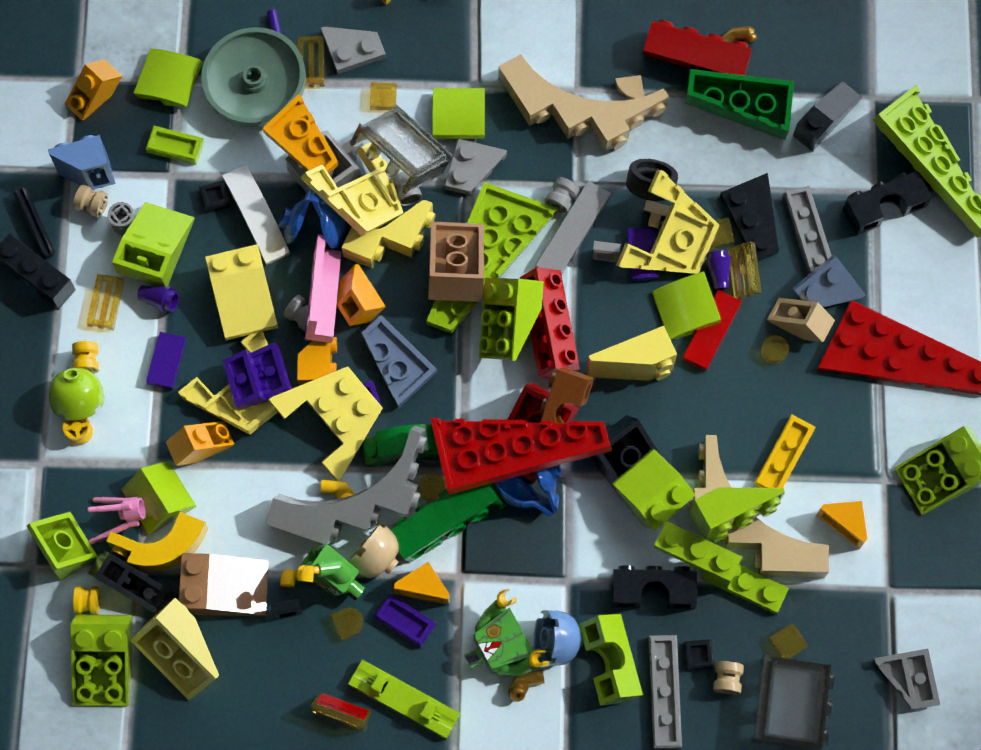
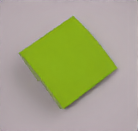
(168, 77)
(459, 113)
(686, 306)

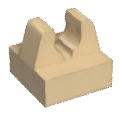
(657, 211)

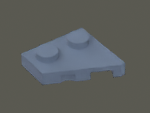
(829, 285)

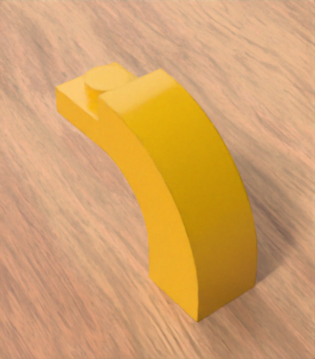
(166, 553)

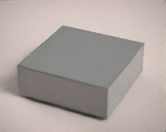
(606, 251)

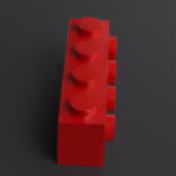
(694, 50)
(552, 330)

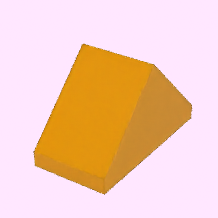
(847, 520)
(423, 585)

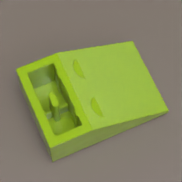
(152, 245)
(508, 316)
(943, 470)
(731, 508)
(101, 659)

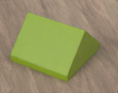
(161, 493)
(62, 543)

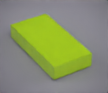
(174, 145)

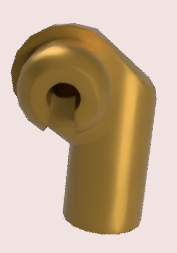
(738, 33)
(520, 685)

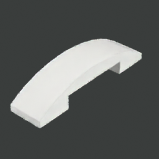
(256, 214)

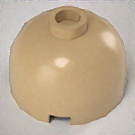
(376, 553)

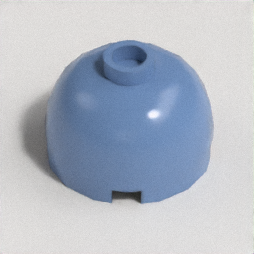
(558, 636)

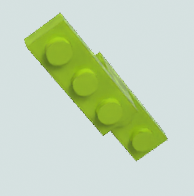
(721, 567)

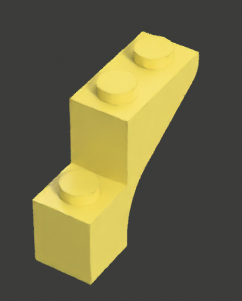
(400, 235)

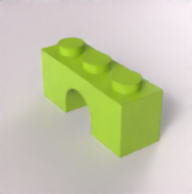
(608, 638)

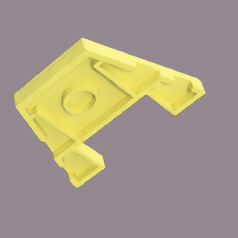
(363, 202)
(682, 238)
(223, 404)
(343, 407)

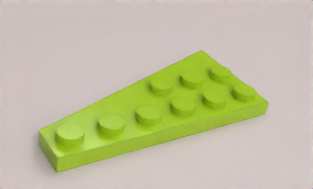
(931, 154)
(509, 227)

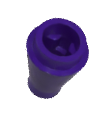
(719, 268)
(162, 298)

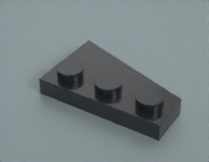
(753, 214)

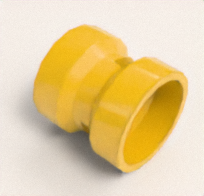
(85, 355)

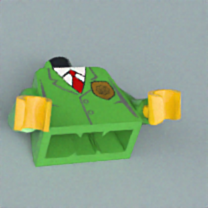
(327, 570)
(502, 642)

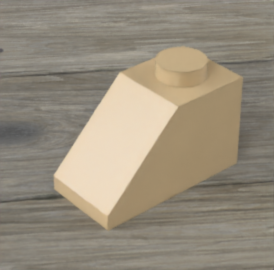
(802, 318)

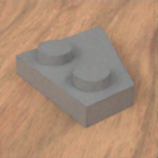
(352, 48)
(471, 165)
(911, 677)

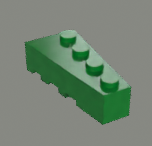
(748, 100)
(443, 518)

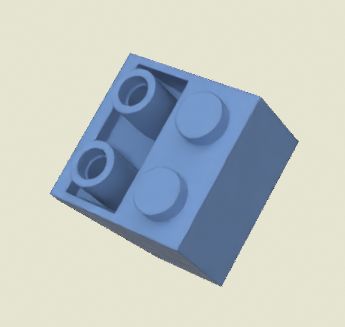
(83, 162)

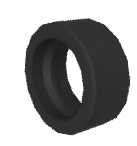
(641, 175)

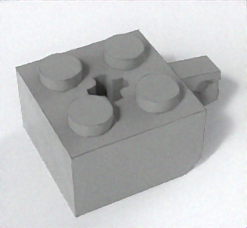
(345, 171)

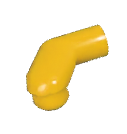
(338, 488)

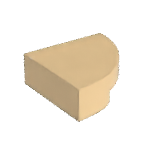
(630, 86)

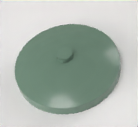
(252, 76)

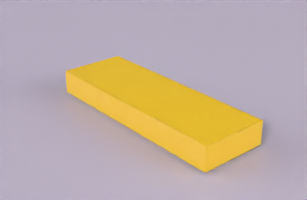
(785, 454)

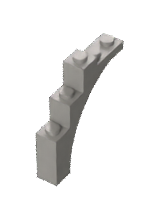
(321, 518)

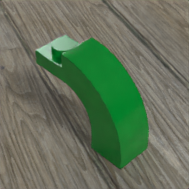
(390, 444)

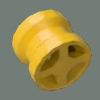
(76, 426)
(86, 600)

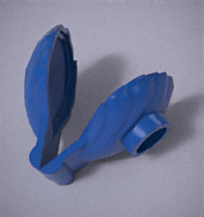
(332, 223)
(520, 494)

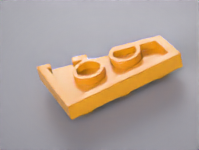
(300, 137)

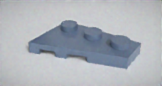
(397, 359)

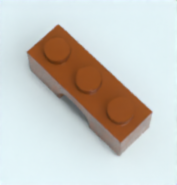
(566, 387)

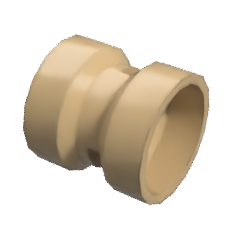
(90, 200)
(728, 677)

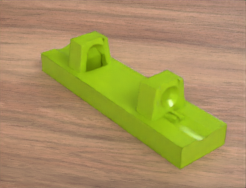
(404, 699)

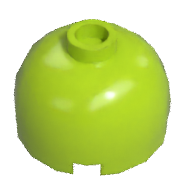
(75, 394)

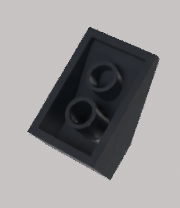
(628, 445)

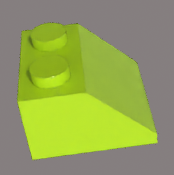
(653, 490)

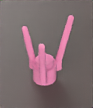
(129, 509)

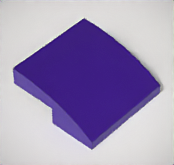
(256, 375)

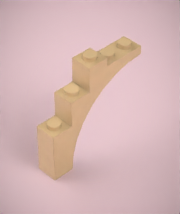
(573, 113)
(776, 553)

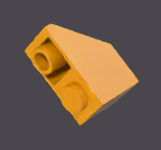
(92, 88)
(358, 298)
(316, 361)
(199, 442)

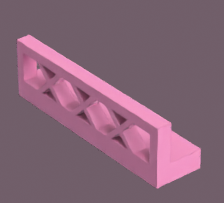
(323, 293)

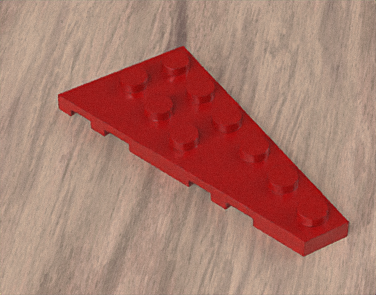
(892, 352)
(503, 449)

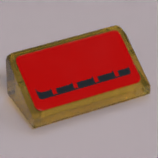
(341, 711)

